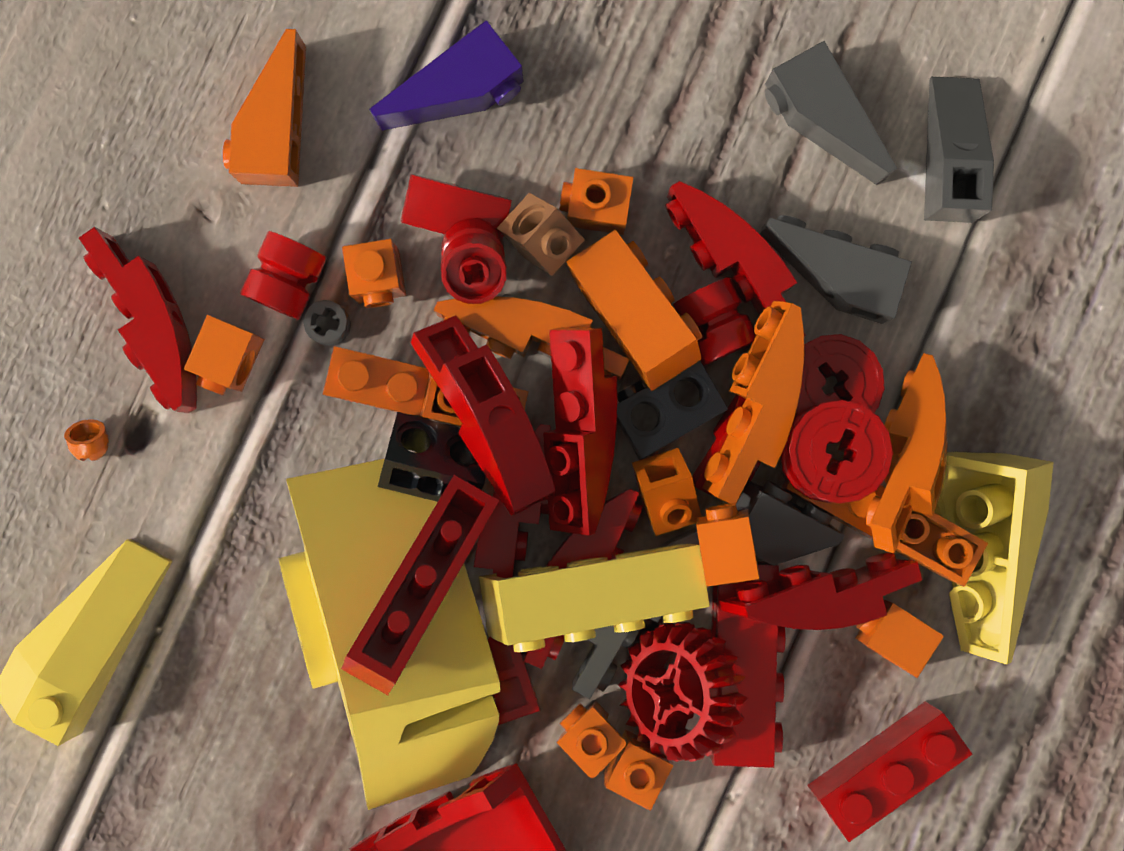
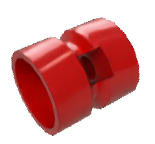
(473, 261)
(283, 275)
(718, 320)

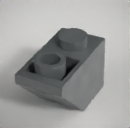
(783, 528)

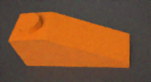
(269, 123)

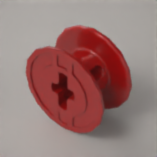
(850, 362)
(864, 445)

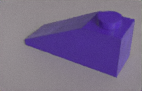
(456, 83)

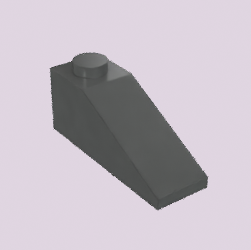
(825, 110)

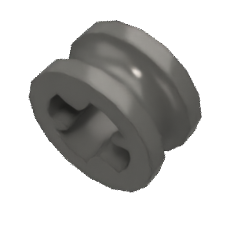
(322, 309)

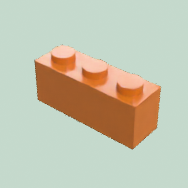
(636, 309)

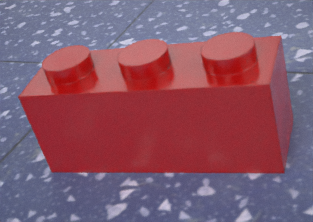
(889, 770)

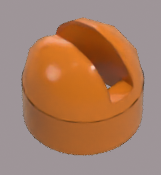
(87, 439)

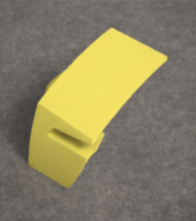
(442, 705)

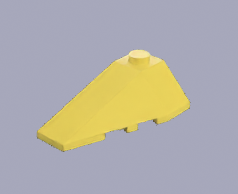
(1007, 505)
(74, 651)

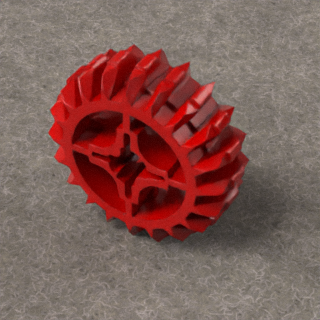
(695, 683)

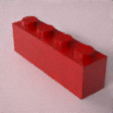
(419, 585)
(757, 650)

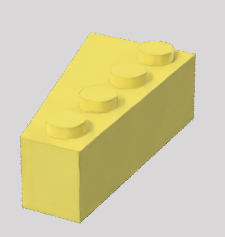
(594, 596)

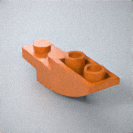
(514, 322)
(771, 385)
(390, 386)
(918, 456)
(926, 539)

